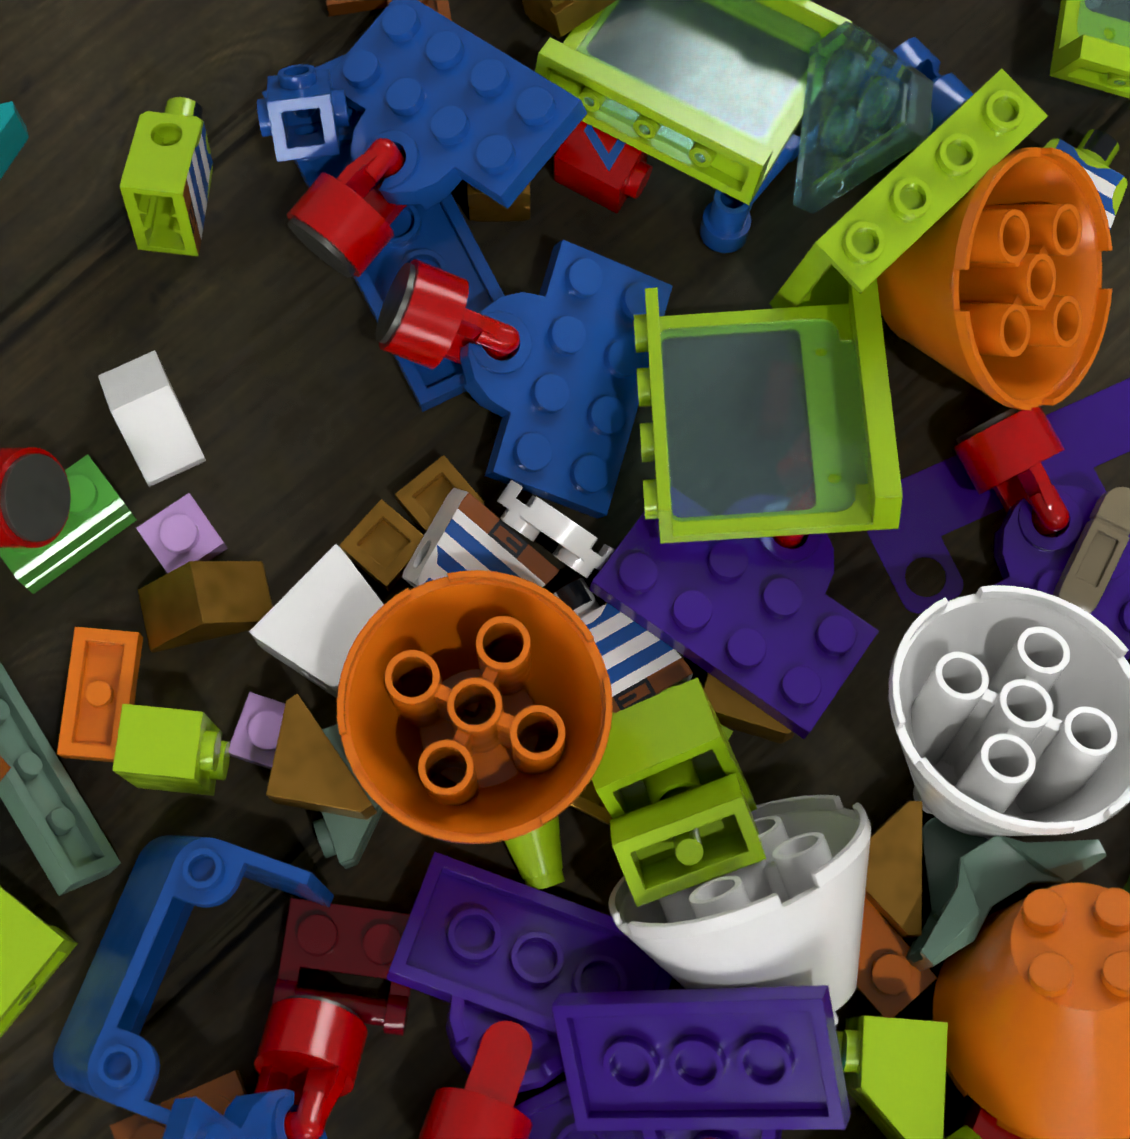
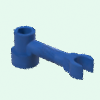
(728, 220)

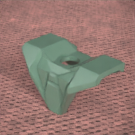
(973, 873)

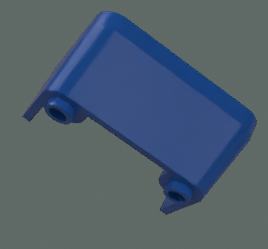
(173, 873)

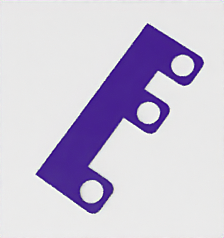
(946, 499)

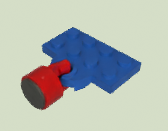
(432, 115)
(546, 363)
(304, 1066)

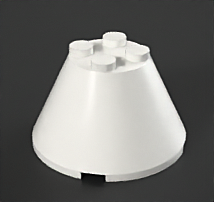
(1013, 714)
(772, 921)

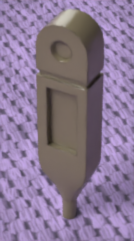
(1097, 551)

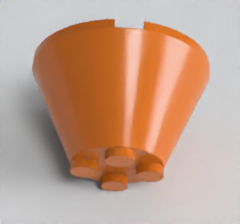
(1009, 281)
(474, 707)
(1045, 1014)

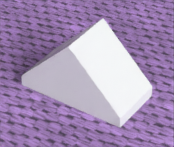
(151, 418)

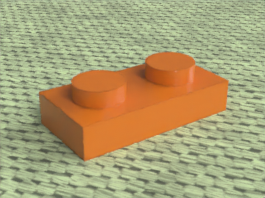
(99, 680)
(883, 971)

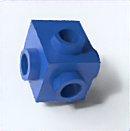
(302, 113)

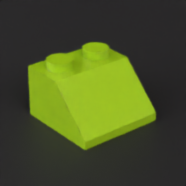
(664, 750)
(897, 1073)

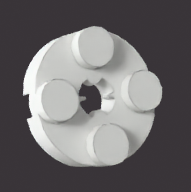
(538, 517)

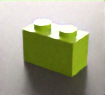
(170, 750)
(686, 840)

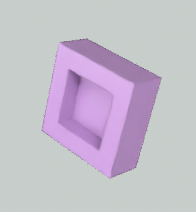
(181, 535)
(257, 730)

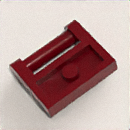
(346, 943)

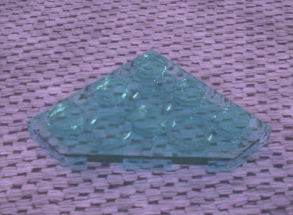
(857, 114)

